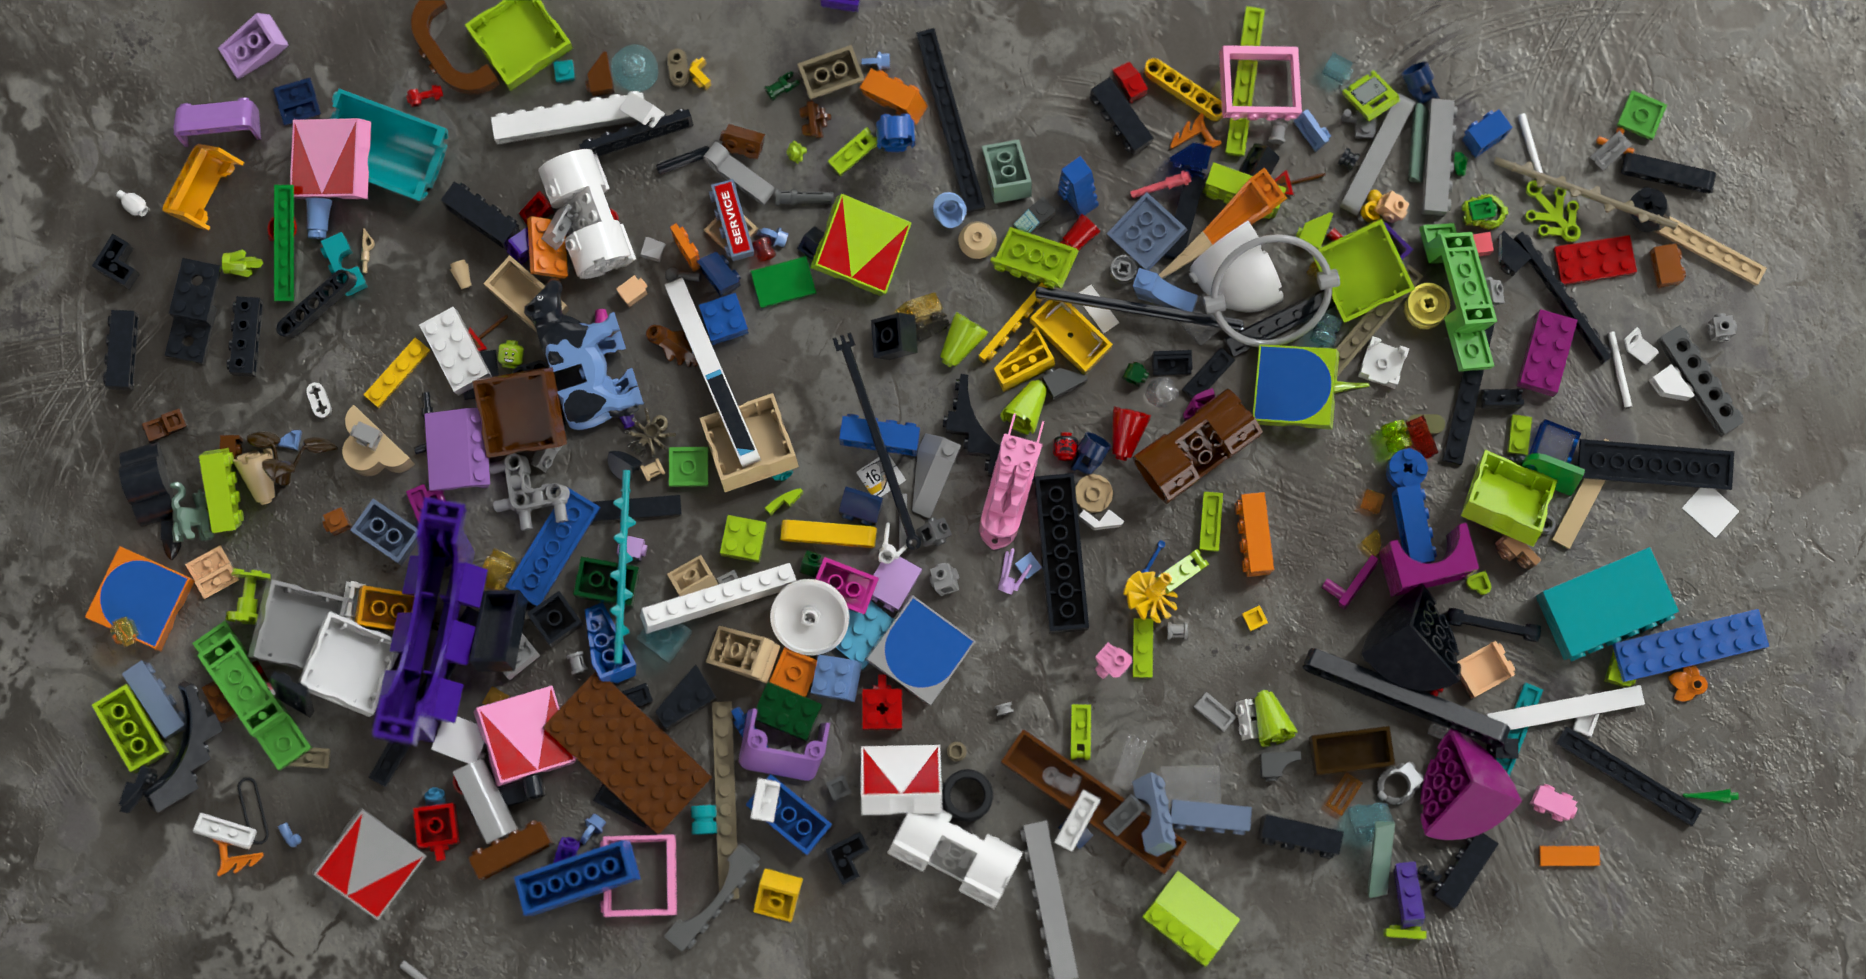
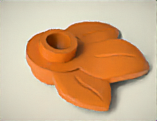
(1685, 681)

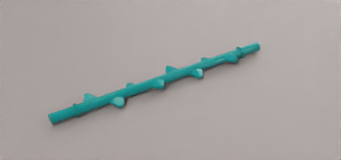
(620, 574)

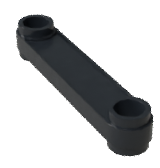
(1529, 632)

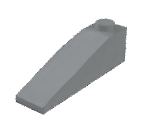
(934, 464)

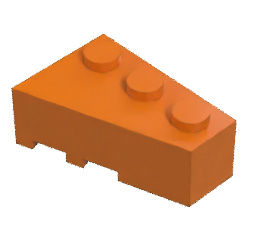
(894, 94)

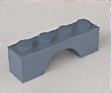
(1159, 834)

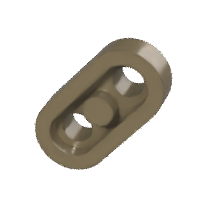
(677, 67)

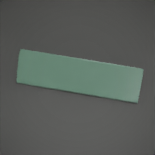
(1418, 143)
(1380, 858)

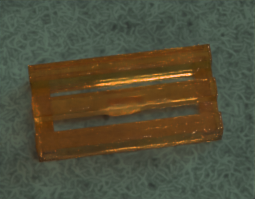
(1352, 780)

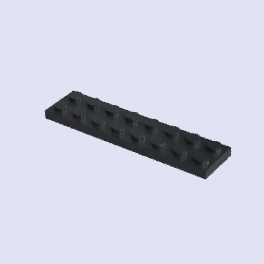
(1656, 464)

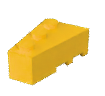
(1024, 362)

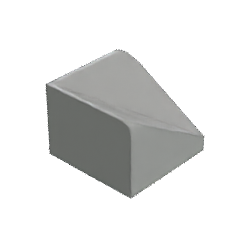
(652, 249)

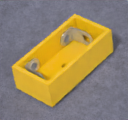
(1086, 346)

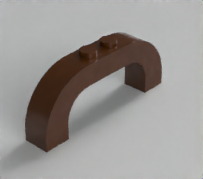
(466, 83)

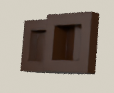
(164, 425)

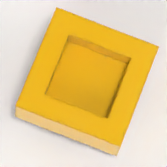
(1254, 618)

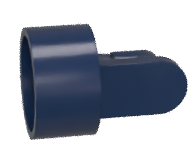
(1418, 76)
(1094, 448)

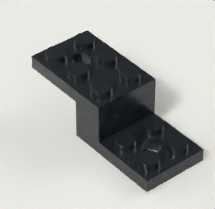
(193, 310)

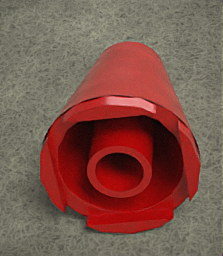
(1127, 431)

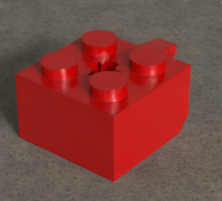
(882, 695)
(446, 835)

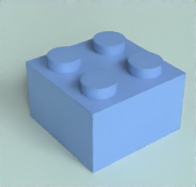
(836, 678)

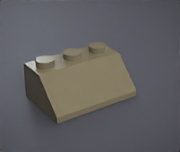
(830, 72)

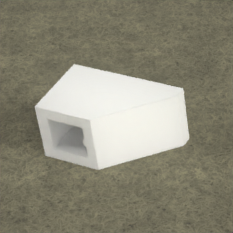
(1671, 385)

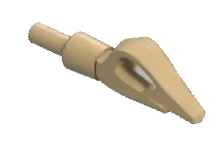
(365, 250)

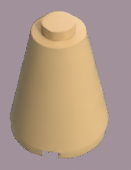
(257, 481)

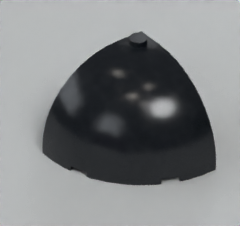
(1414, 644)

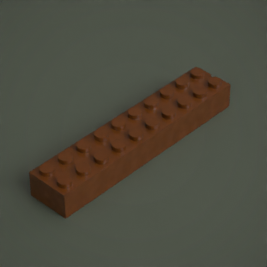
(1030, 758)

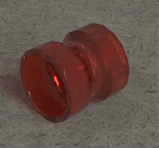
(763, 249)

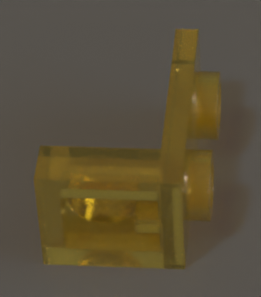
(921, 306)

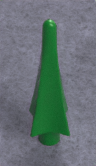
(1721, 796)

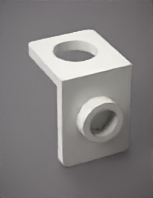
(1639, 347)

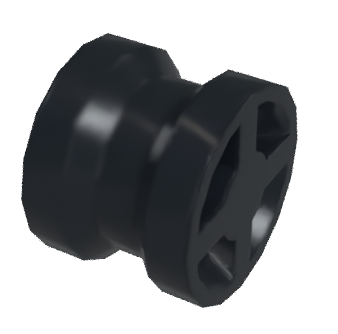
(1348, 159)

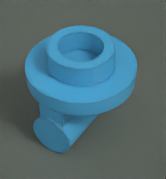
(435, 797)

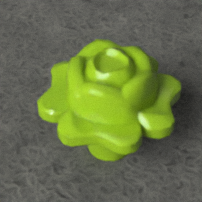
(795, 152)

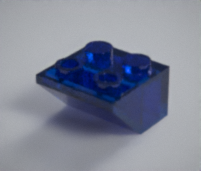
(1194, 155)

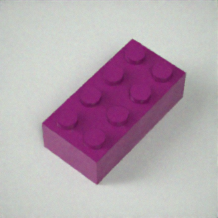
(1546, 353)

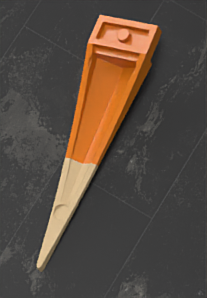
(1250, 204)

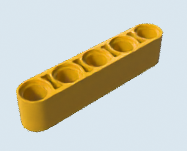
(1180, 81)
(828, 533)

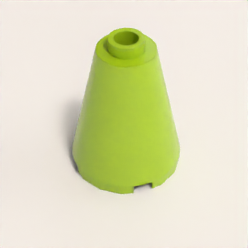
(961, 339)
(1027, 407)
(1272, 720)

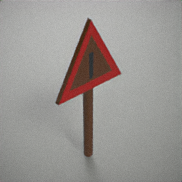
(1284, 181)
(477, 339)

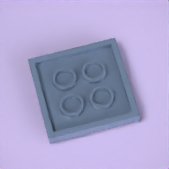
(1147, 231)

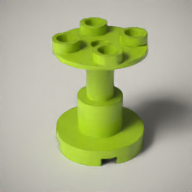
(247, 604)

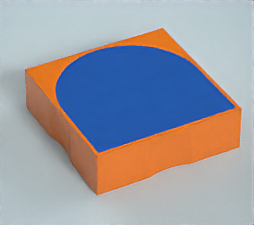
(143, 593)

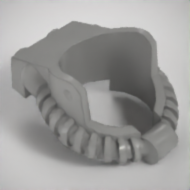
(1409, 773)

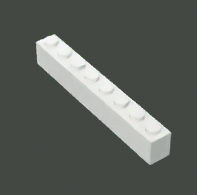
(560, 119)
(716, 598)

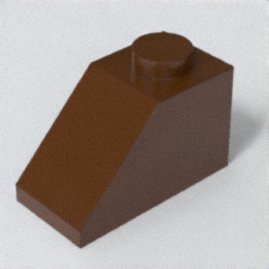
(600, 77)

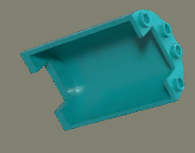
(403, 148)

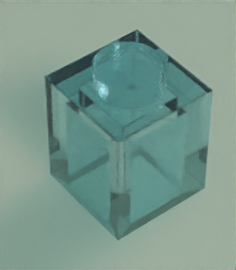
(1338, 68)

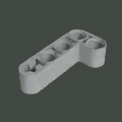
(745, 179)

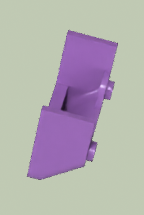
(216, 119)
(758, 758)

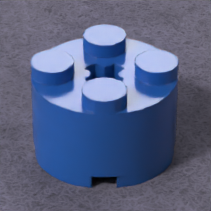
(895, 132)
(1401, 460)

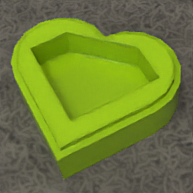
(1479, 582)

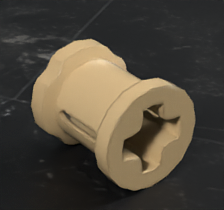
(653, 469)

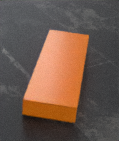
(1569, 856)

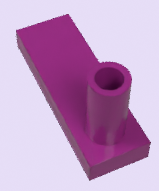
(1346, 596)

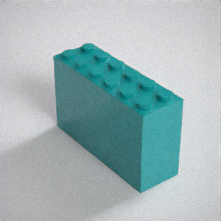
(1607, 605)

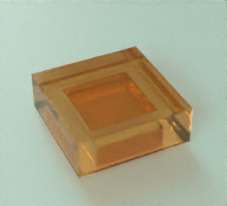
(1372, 501)

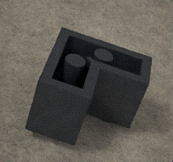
(112, 262)
(842, 855)

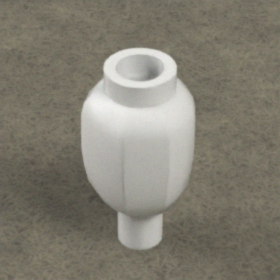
(133, 203)

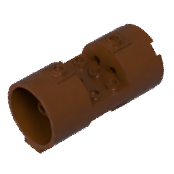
(1197, 446)

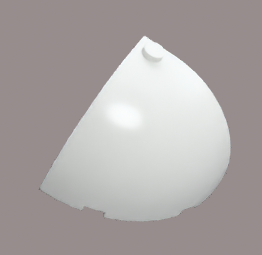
(1248, 282)

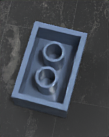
(386, 532)

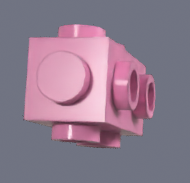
(1549, 801)

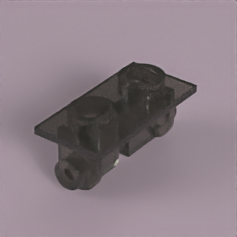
(935, 322)

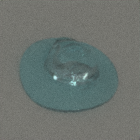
(635, 68)

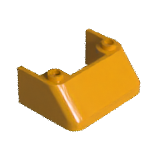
(197, 183)

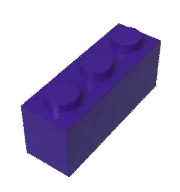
(1409, 894)

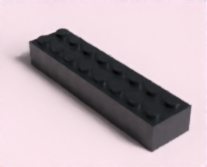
(1061, 553)

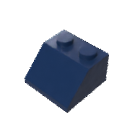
(719, 274)
(860, 506)

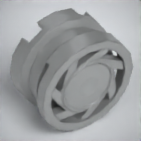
(1123, 269)

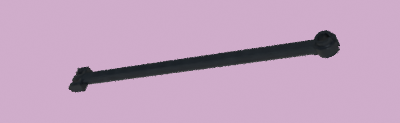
(877, 438)

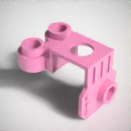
(1112, 661)

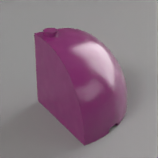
(1465, 790)

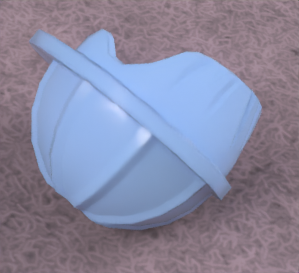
(949, 209)

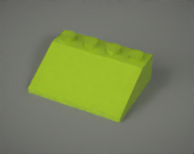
(1191, 918)

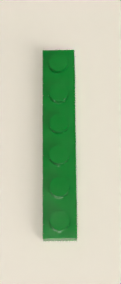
(283, 242)

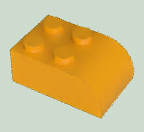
(380, 607)

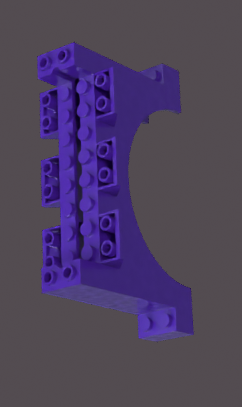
(438, 533)

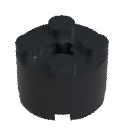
(1653, 202)

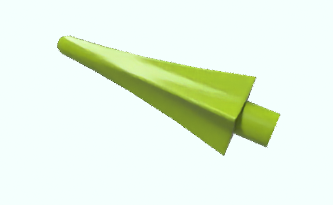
(1344, 386)

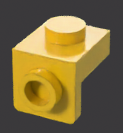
(699, 77)

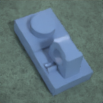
(1311, 130)

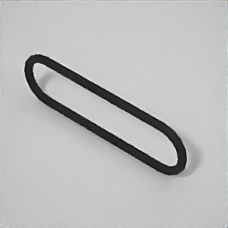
(260, 805)

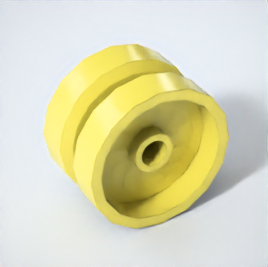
(1430, 295)

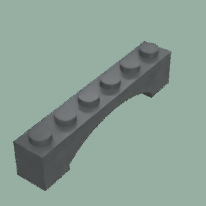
(741, 863)

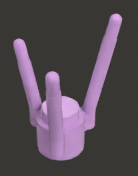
(1007, 583)

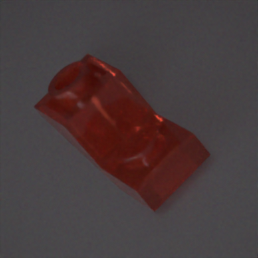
(1422, 437)

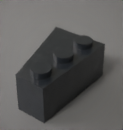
(686, 699)

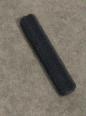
(682, 160)

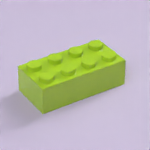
(1226, 183)
(220, 490)
(130, 728)

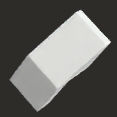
(1108, 521)

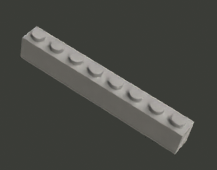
(1050, 901)

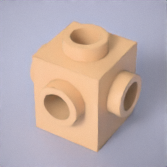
(1392, 207)

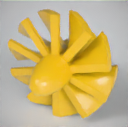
(1147, 593)

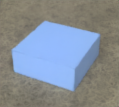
(1023, 563)

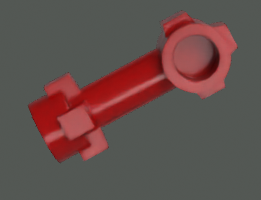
(414, 97)

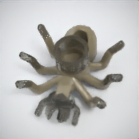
(652, 432)

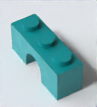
(336, 249)

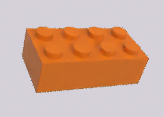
(1255, 534)

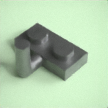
(1363, 128)

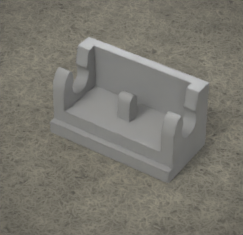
(559, 227)

